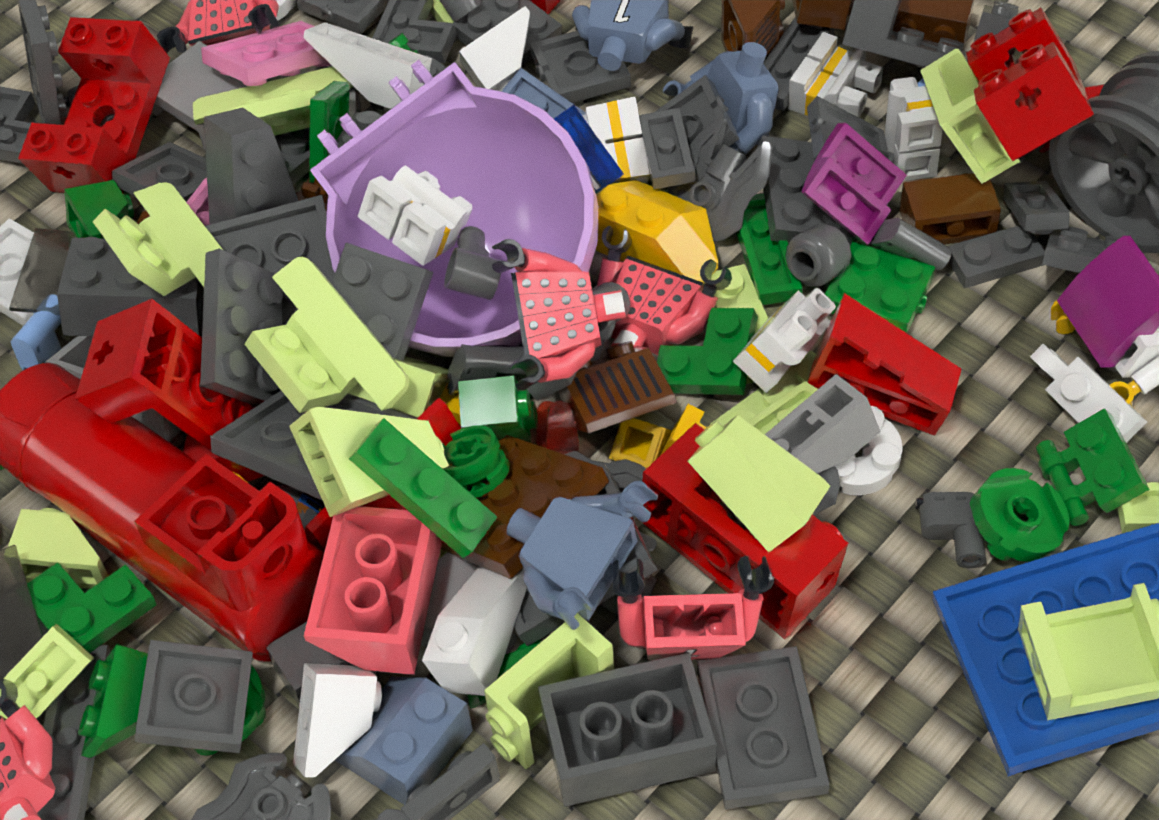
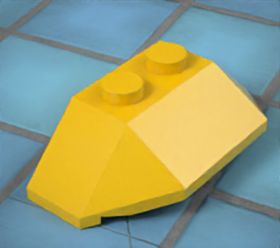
(661, 226)

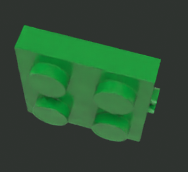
(884, 283)

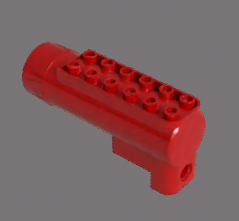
(179, 522)

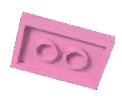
(264, 55)

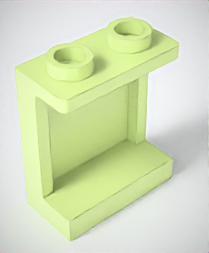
(953, 98)
(1093, 654)
(515, 698)

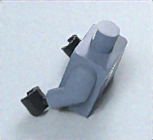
(628, 30)

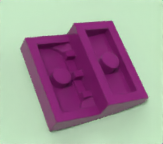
(853, 182)
(1113, 301)

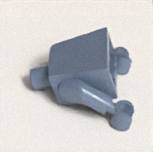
(746, 88)
(574, 548)

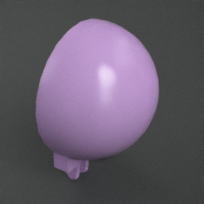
(496, 155)

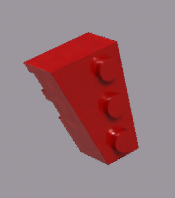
(886, 366)

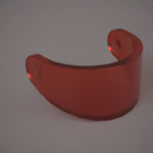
(556, 427)

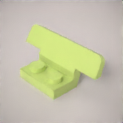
(278, 102)
(164, 247)
(324, 346)

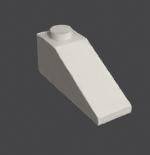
(367, 62)
(475, 632)

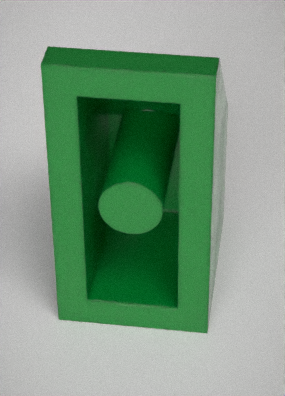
(88, 201)

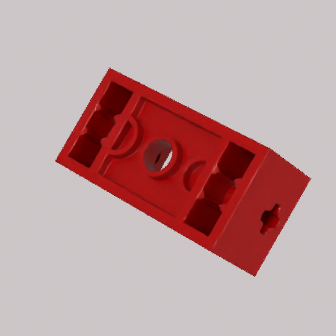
(119, 76)
(1031, 95)
(154, 362)
(699, 529)

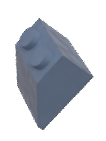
(409, 737)

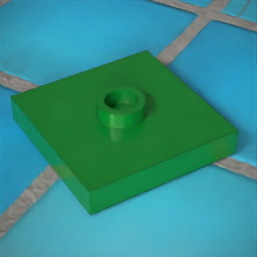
(325, 112)

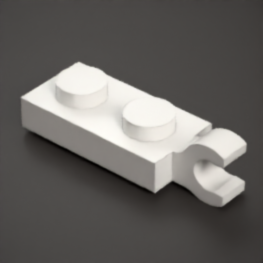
(1085, 392)

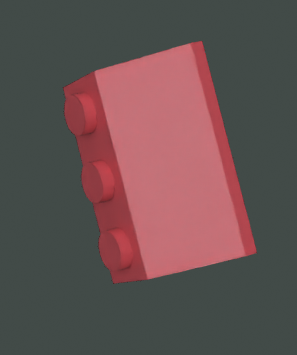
(374, 589)

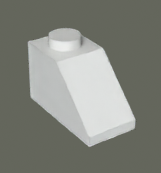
(497, 53)
(333, 713)

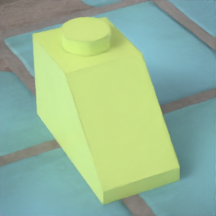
(53, 537)

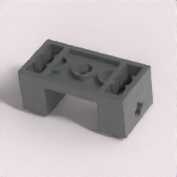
(873, 23)

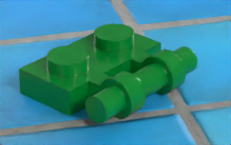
(1104, 460)

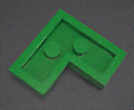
(711, 366)
(93, 615)

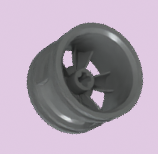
(1112, 158)

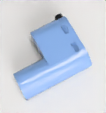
(37, 338)

